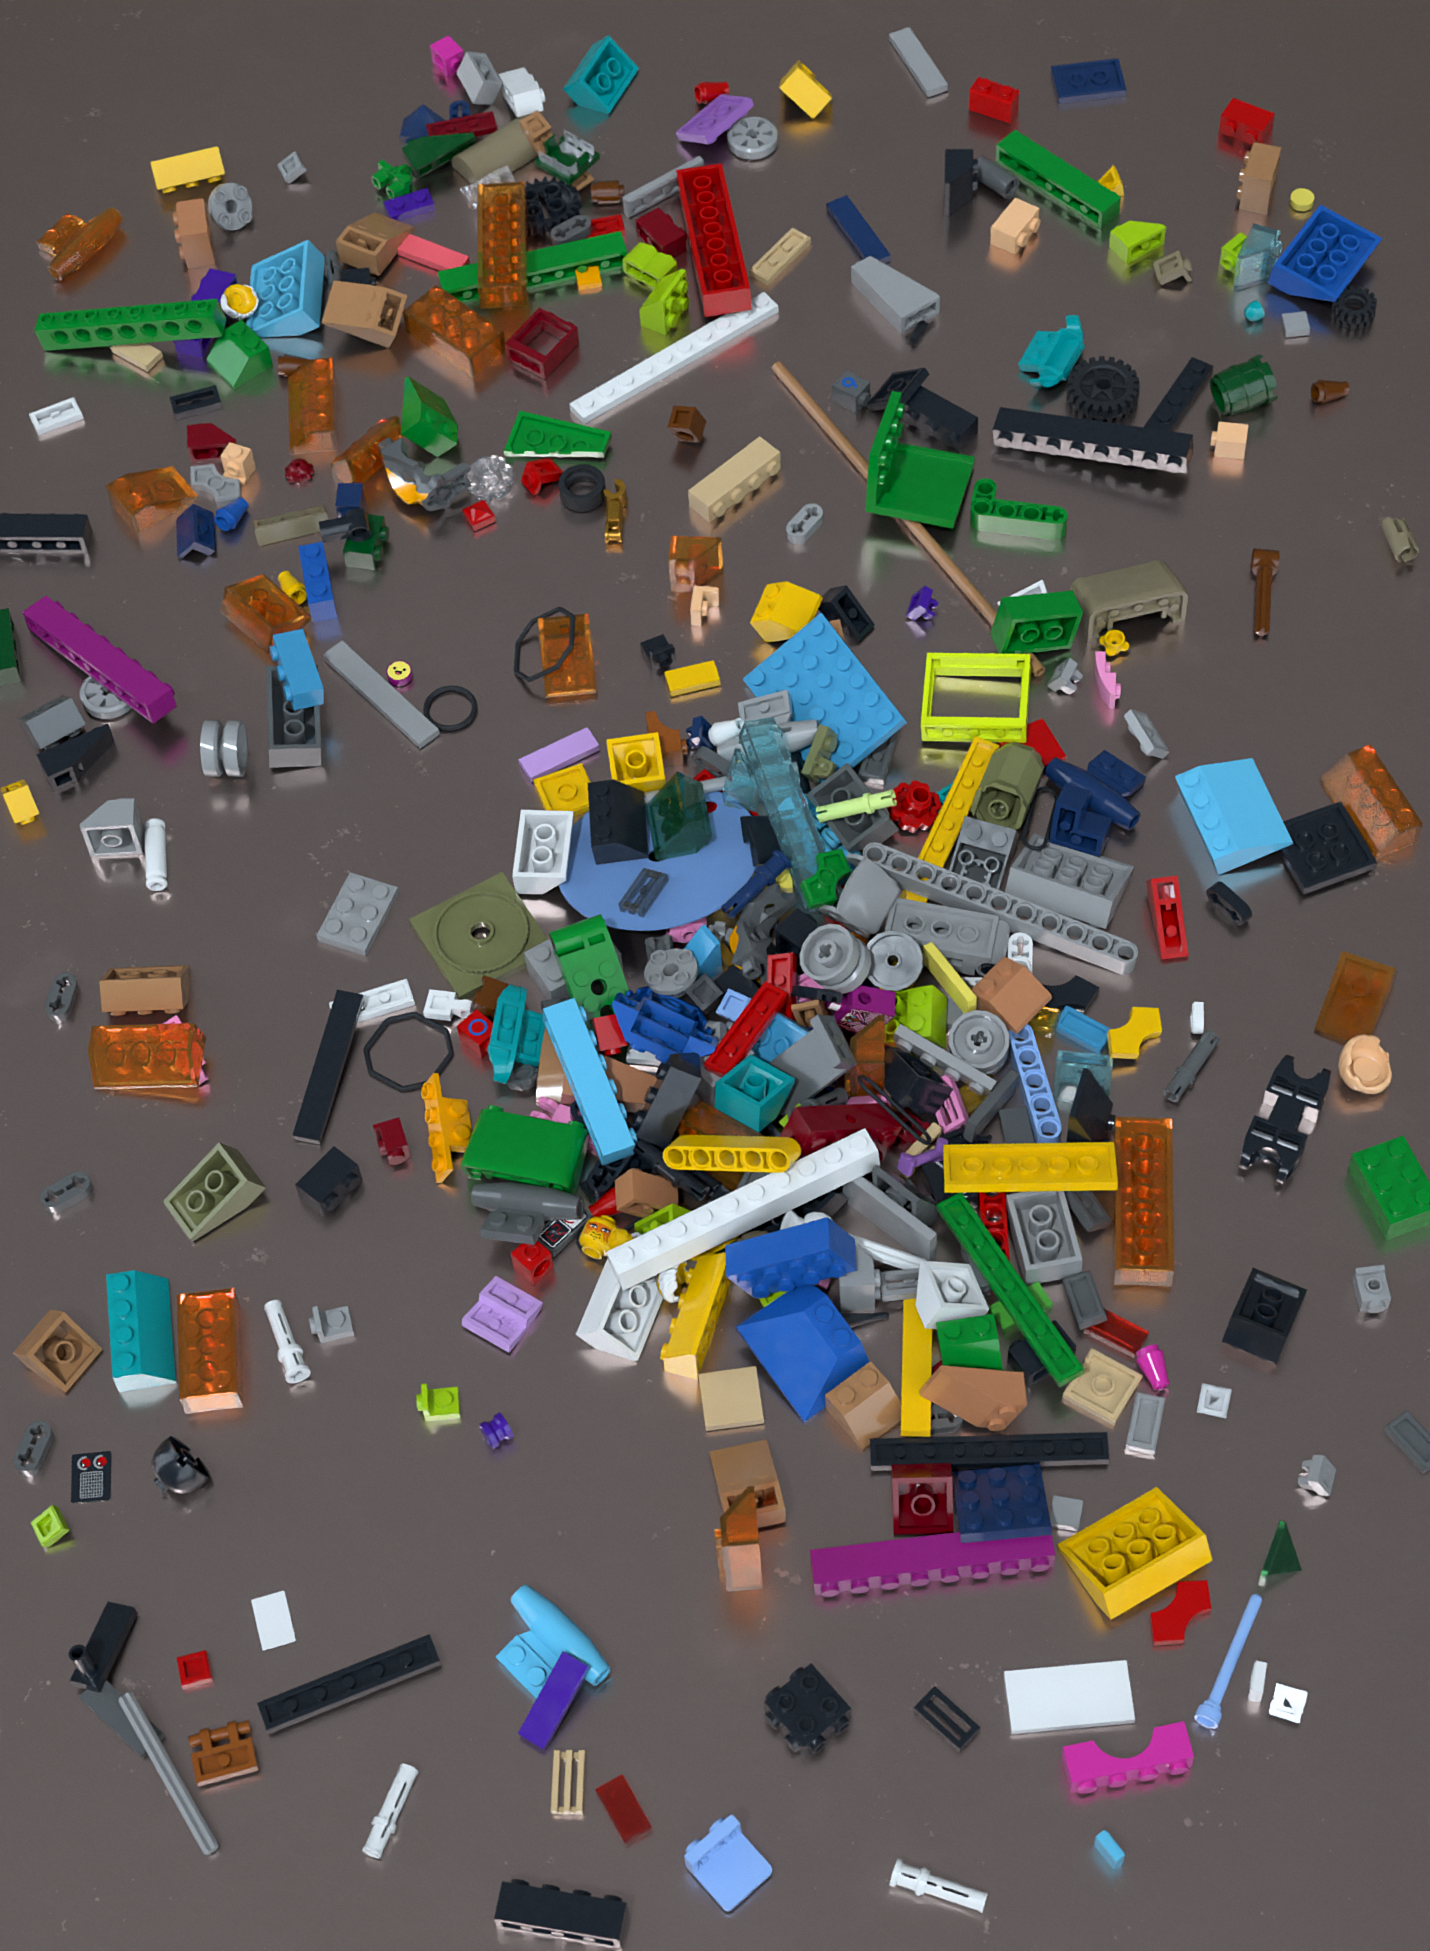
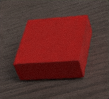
(194, 1669)

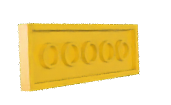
(1029, 1167)

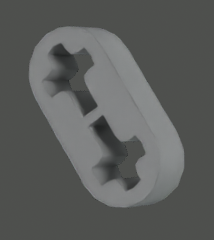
(808, 526)

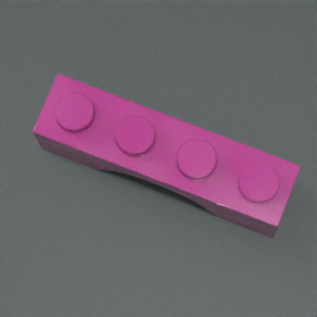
(1090, 1767)

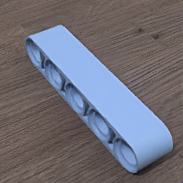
(1034, 1097)

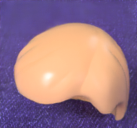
(1365, 1065)

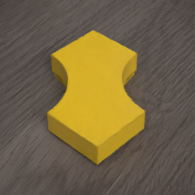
(1142, 1025)

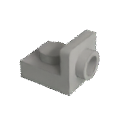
(331, 1324)

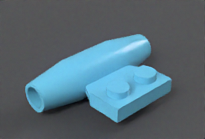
(535, 1652)

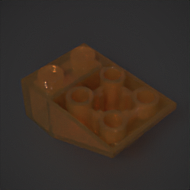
(577, 671)

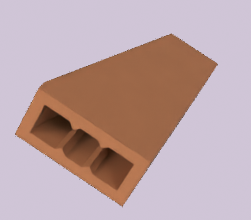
(629, 1082)

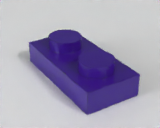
(409, 205)

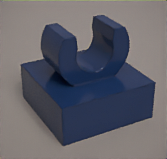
(699, 733)

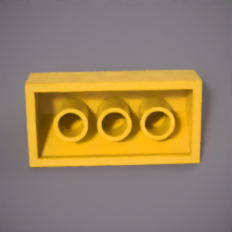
(697, 1317)

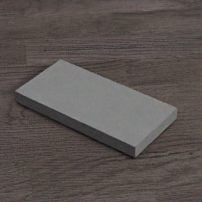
(891, 1218)

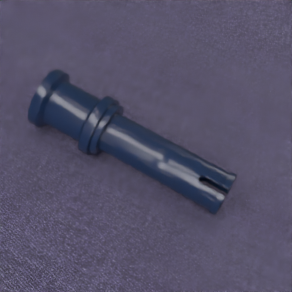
(764, 876)

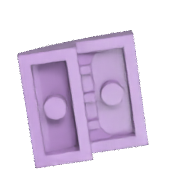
(502, 1314)

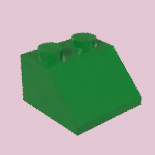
(239, 355)
(970, 1343)

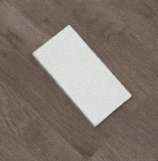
(1069, 1697)

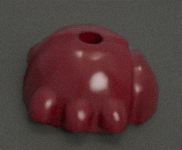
(299, 471)

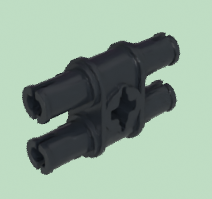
(691, 1181)

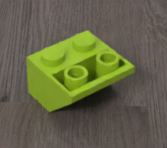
(666, 303)
(922, 1012)

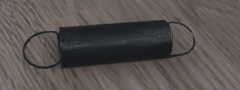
(918, 331)

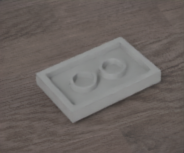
(357, 914)

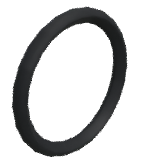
(451, 688)

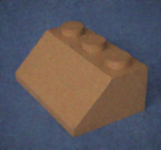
(145, 989)

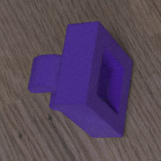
(920, 604)

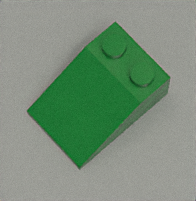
(427, 419)

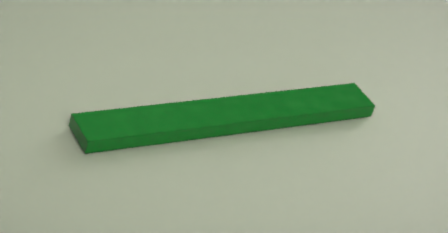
(1010, 1289)

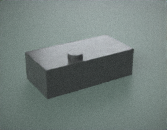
(292, 734)

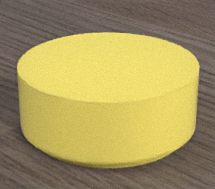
(1302, 199)

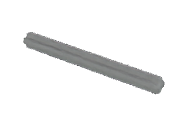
(168, 1773)

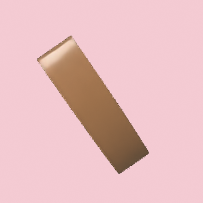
(537, 132)
(550, 1072)

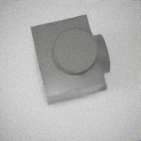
(1364, 1281)

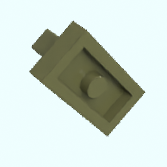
(817, 762)

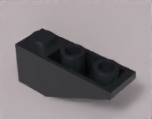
(73, 758)

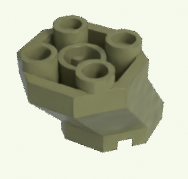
(1008, 785)

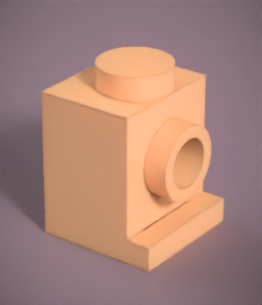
(238, 462)

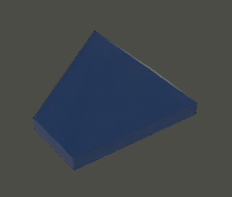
(416, 122)

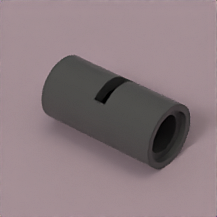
(996, 177)

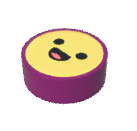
(399, 673)

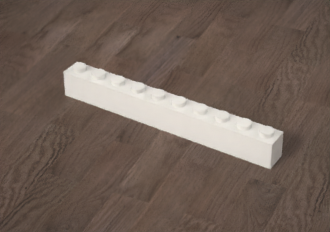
(743, 1209)

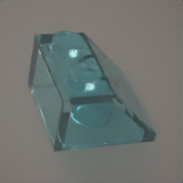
(1257, 257)
(1069, 1070)

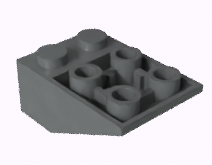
(984, 852)

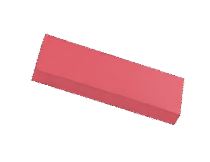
(431, 254)

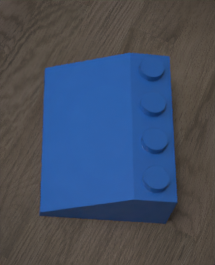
(1323, 257)

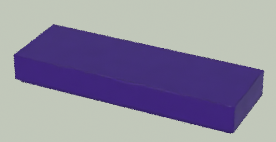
(554, 1700)

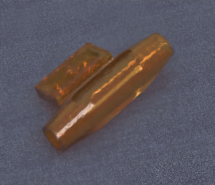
(77, 242)

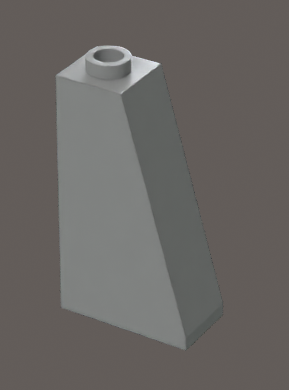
(894, 294)

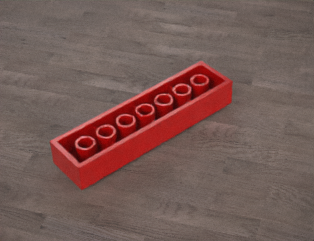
(713, 240)

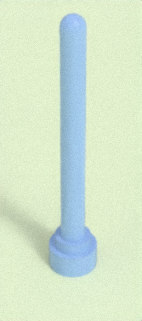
(1209, 1712)

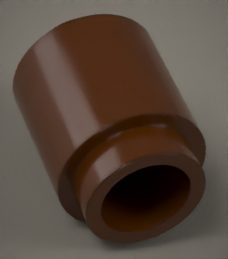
(607, 192)

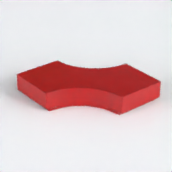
(1190, 1602)

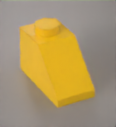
(20, 802)

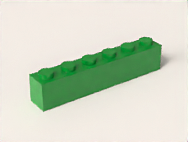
(1058, 179)

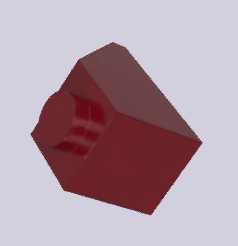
(206, 442)

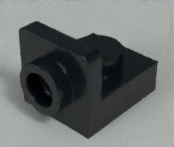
(658, 652)

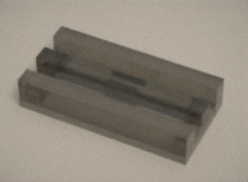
(648, 892)

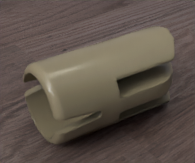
(1400, 538)

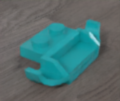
(1054, 353)
(514, 1034)

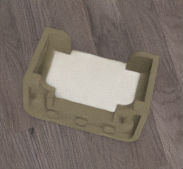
(1129, 594)

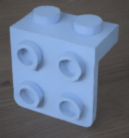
(727, 1863)

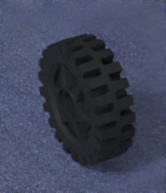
(1103, 390)

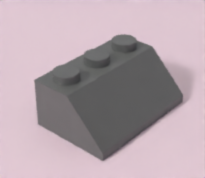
(858, 829)

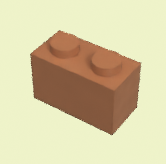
(643, 1193)

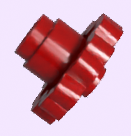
(915, 806)

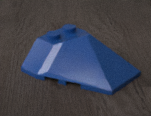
(662, 1024)

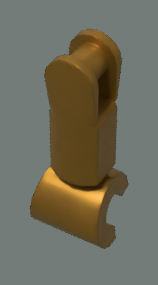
(614, 511)

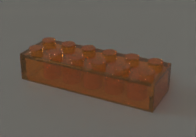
(502, 245)
(1143, 1202)

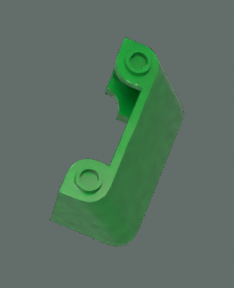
(526, 1150)

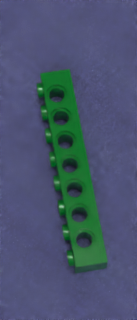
(130, 324)

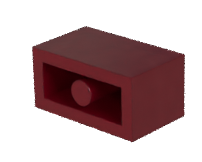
(661, 232)

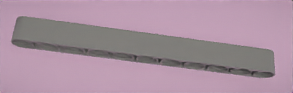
(1013, 908)

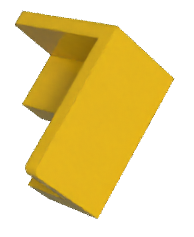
(805, 89)

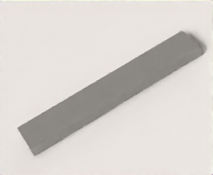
(381, 694)

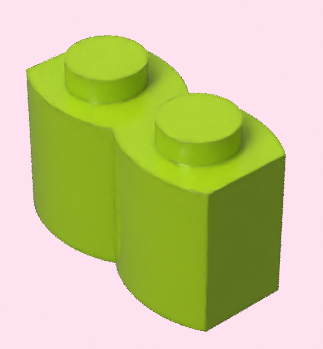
(648, 265)

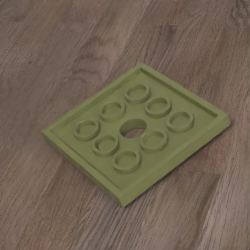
(464, 959)

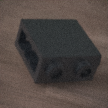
(807, 1710)

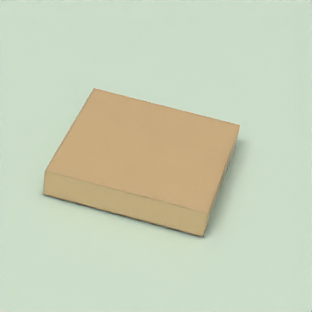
(1103, 1387)
(731, 1398)

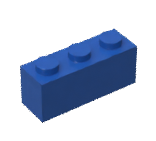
(317, 582)

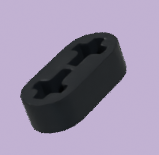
(1229, 903)

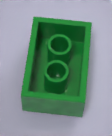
(1036, 622)
(1392, 1186)

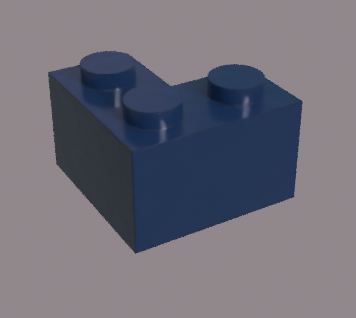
(1077, 827)

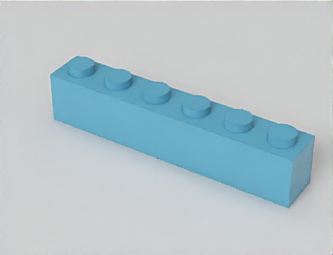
(589, 1082)

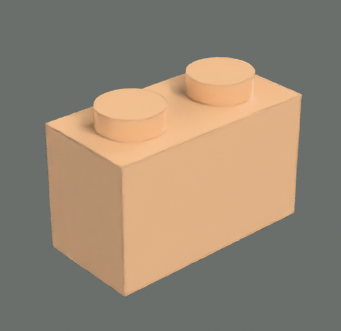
(1015, 226)

